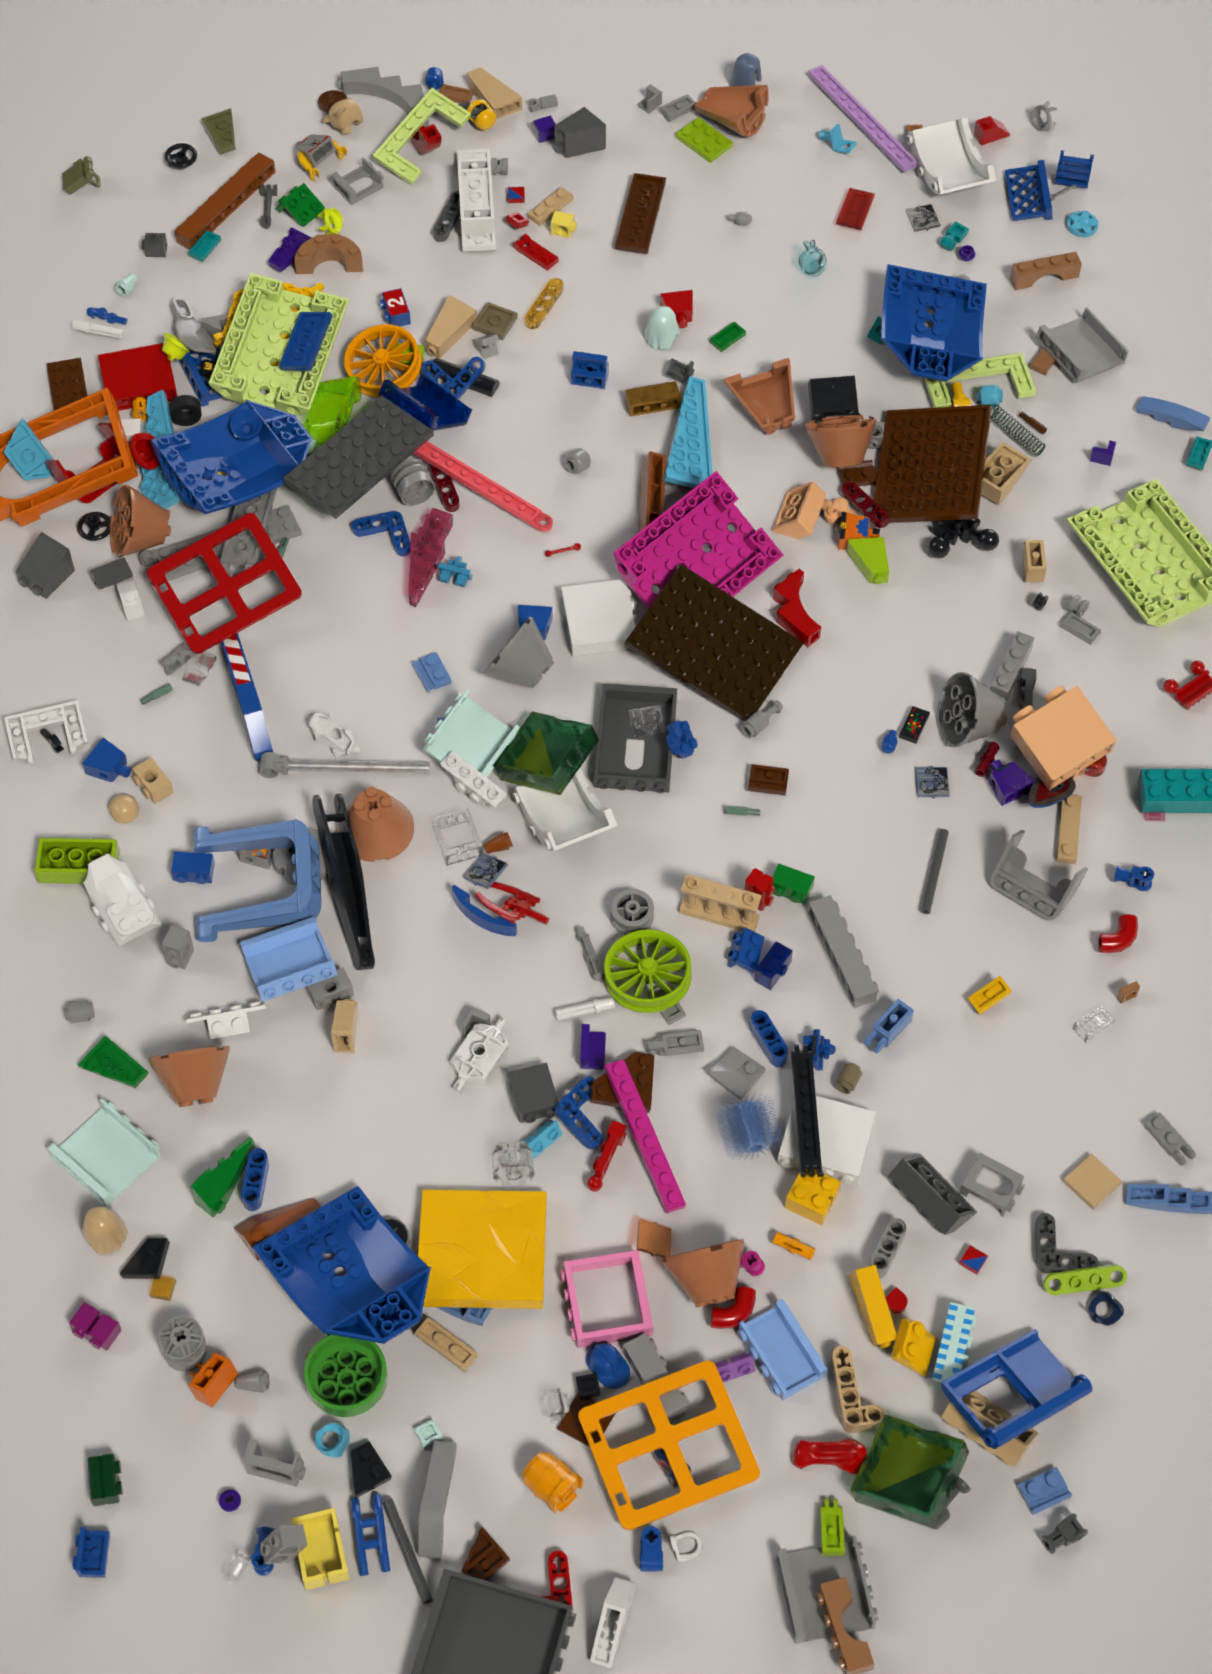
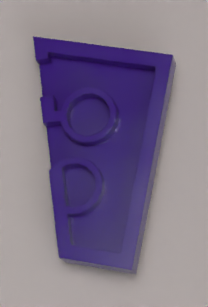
(285, 255)

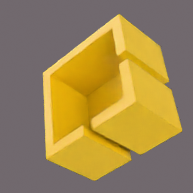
(813, 1196)

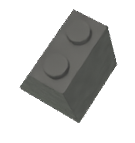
(580, 134)
(45, 566)

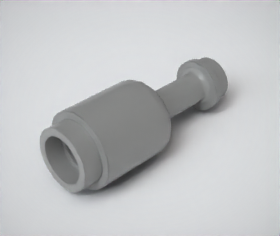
(759, 720)

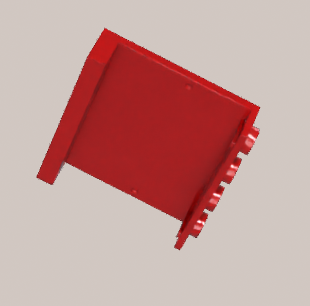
(137, 374)

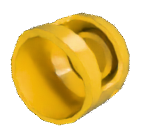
(486, 118)

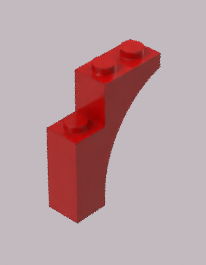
(791, 613)

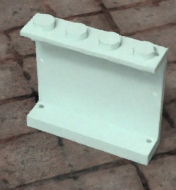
(470, 734)
(106, 1154)

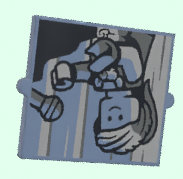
(932, 782)
(485, 870)

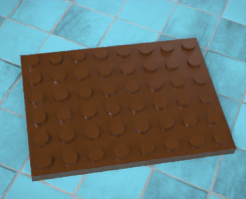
(933, 463)

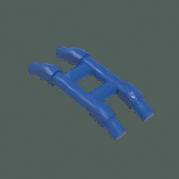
(380, 1542)

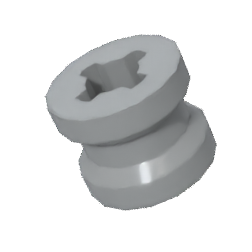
(1078, 605)

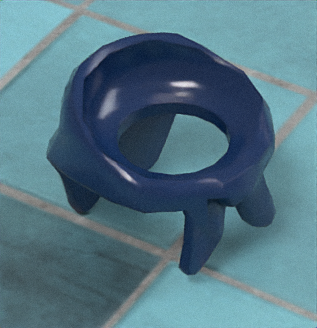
(1118, 1309)

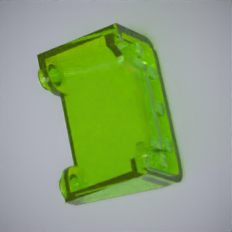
(332, 407)

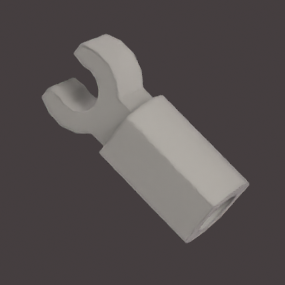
(543, 102)

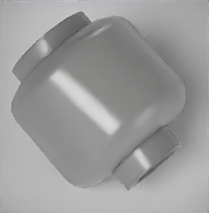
(577, 461)

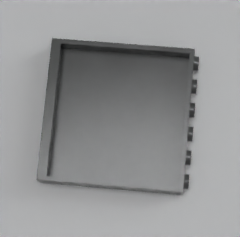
(492, 1630)

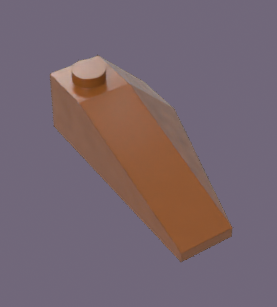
(267, 1224)

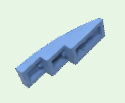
(1176, 414)
(1169, 1199)

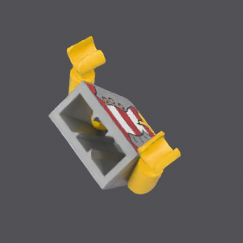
(316, 149)

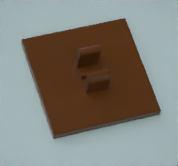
(571, 1425)

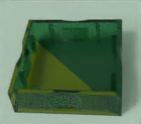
(546, 753)
(910, 1471)

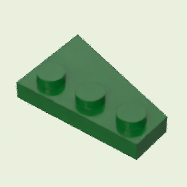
(113, 1063)

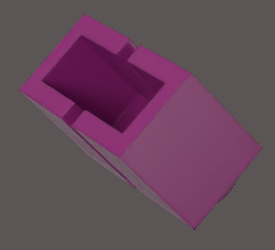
(99, 1330)

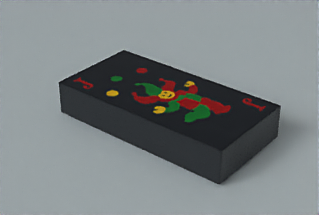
(914, 724)

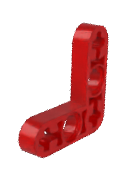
(552, 1569)

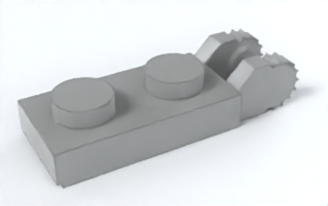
(1169, 1138)

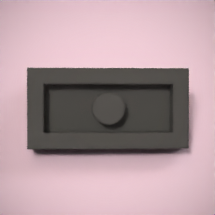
(111, 573)

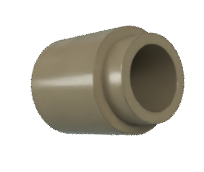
(848, 1078)

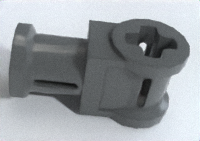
(1065, 1533)

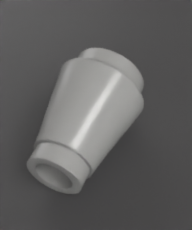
(253, 1382)

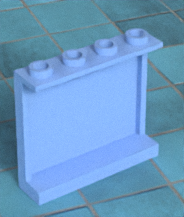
(288, 959)

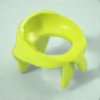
(331, 216)

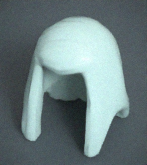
(662, 328)

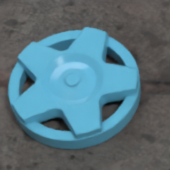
(1082, 221)

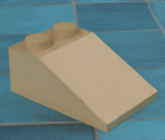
(1002, 472)

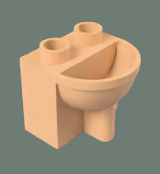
(1061, 736)

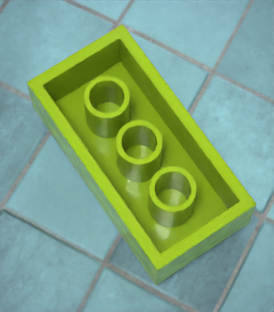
(68, 859)

